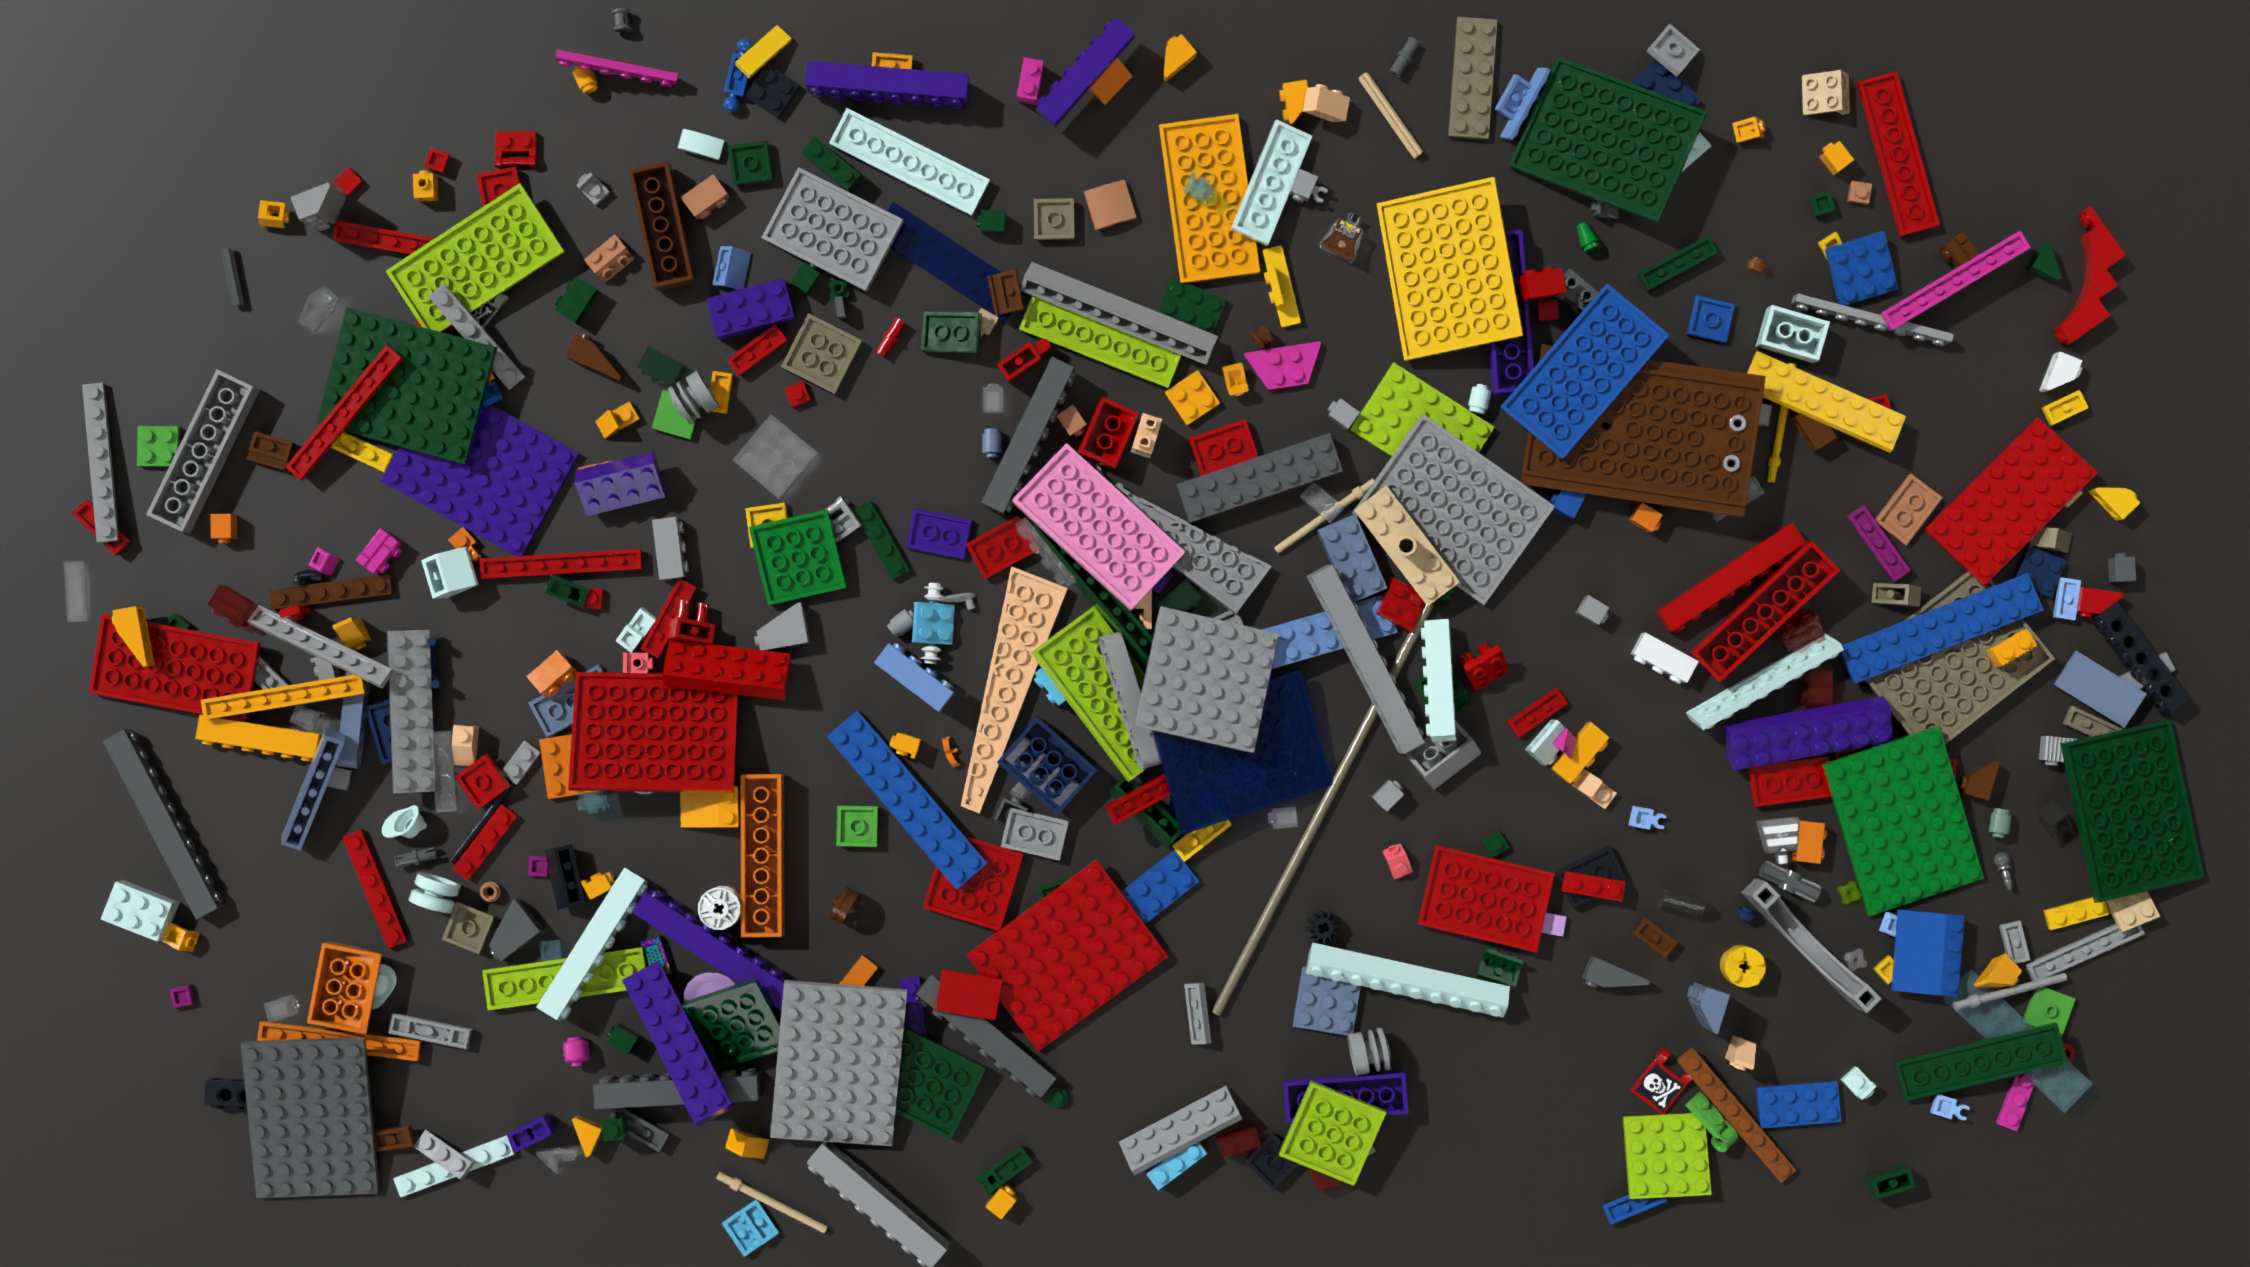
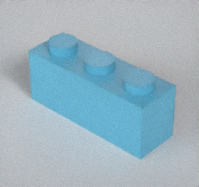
(1170, 1168)

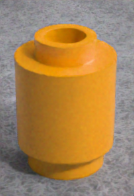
(586, 80)

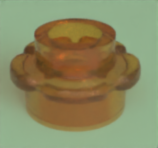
(1756, 264)

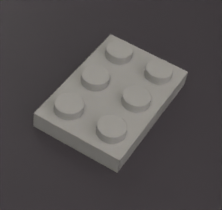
(1034, 833)

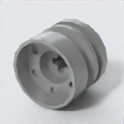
(693, 397)
(1369, 1051)

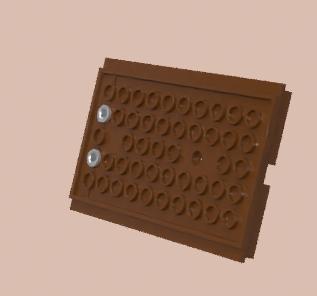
(1663, 441)

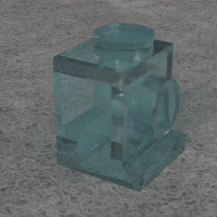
(1199, 188)
(593, 801)

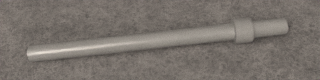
(1975, 1000)

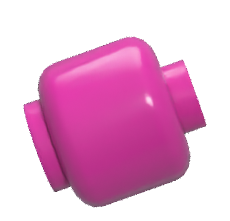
(576, 1051)

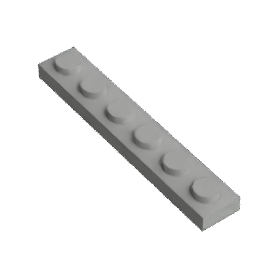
(472, 330)

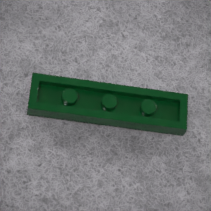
(1677, 263)
(881, 540)

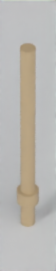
(1357, 493)
(735, 1184)

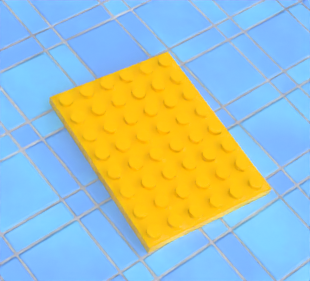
(1450, 269)

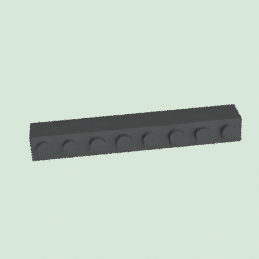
(991, 1042)

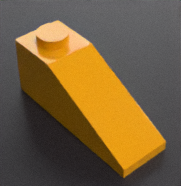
(133, 629)

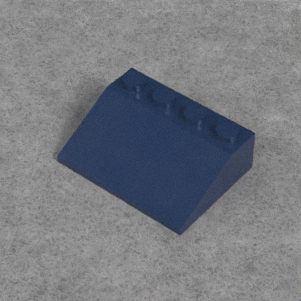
(1047, 765)

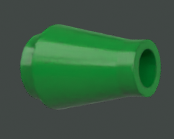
(1588, 239)

